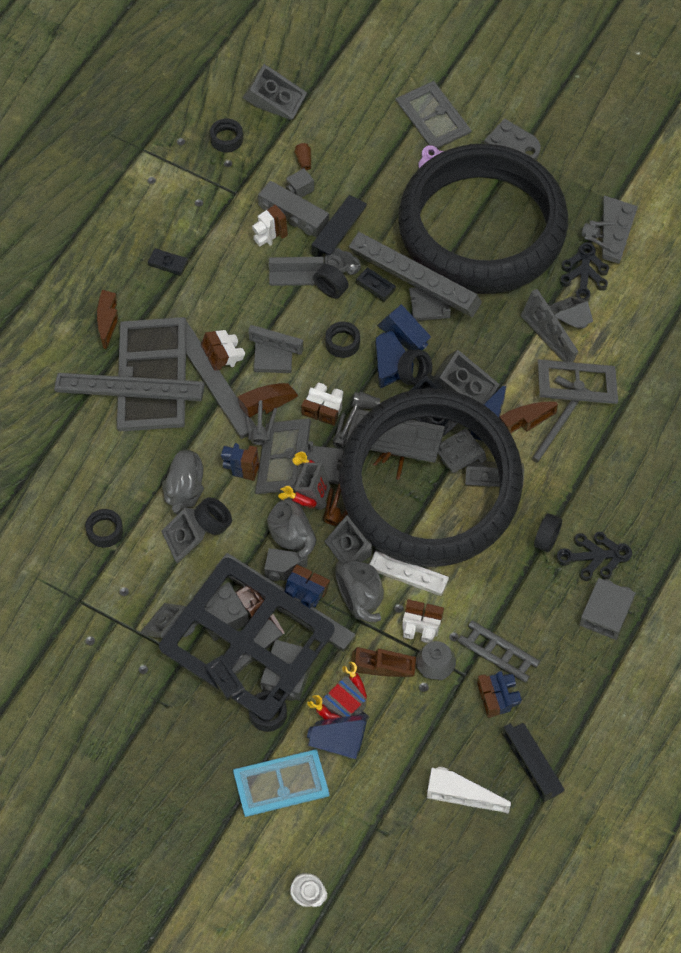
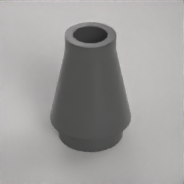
(364, 400)

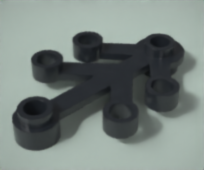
(585, 270)
(596, 554)

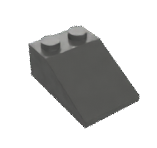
(274, 93)
(463, 376)

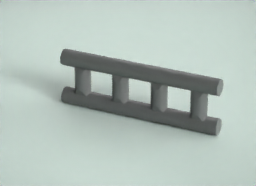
(497, 640)

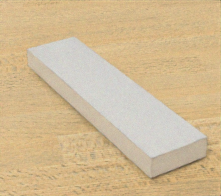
(409, 574)

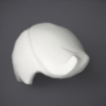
(308, 890)

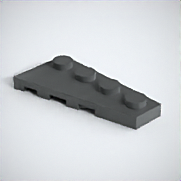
(616, 235)
(547, 326)

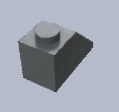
(282, 563)

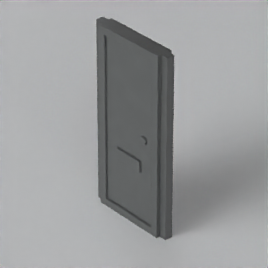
(407, 439)

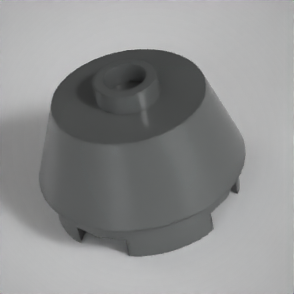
(436, 660)

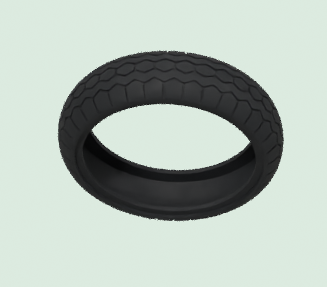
(484, 162)
(449, 406)

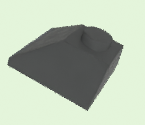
(573, 312)
(183, 534)
(164, 620)

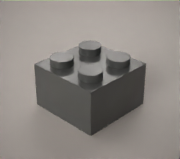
(228, 608)

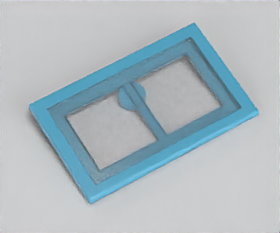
(281, 782)

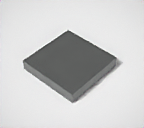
(272, 359)

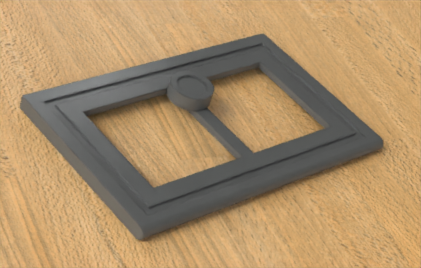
(577, 394)

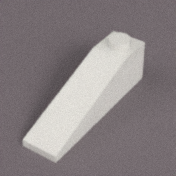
(453, 788)

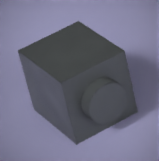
(300, 183)

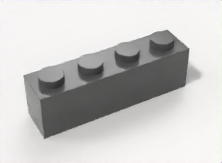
(296, 209)

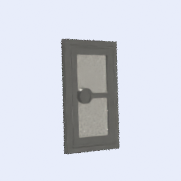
(433, 115)
(276, 463)

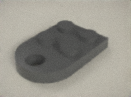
(512, 136)

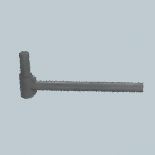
(560, 422)

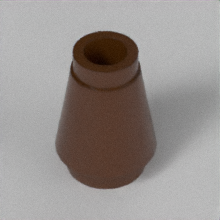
(303, 155)

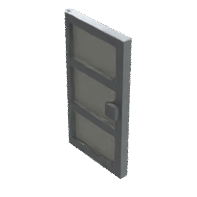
(152, 351)

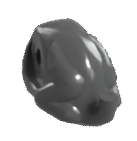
(184, 481)
(291, 527)
(360, 589)

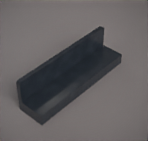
(338, 226)
(532, 761)

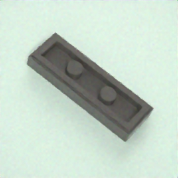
(276, 339)

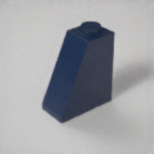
(405, 328)
(388, 355)
(339, 735)

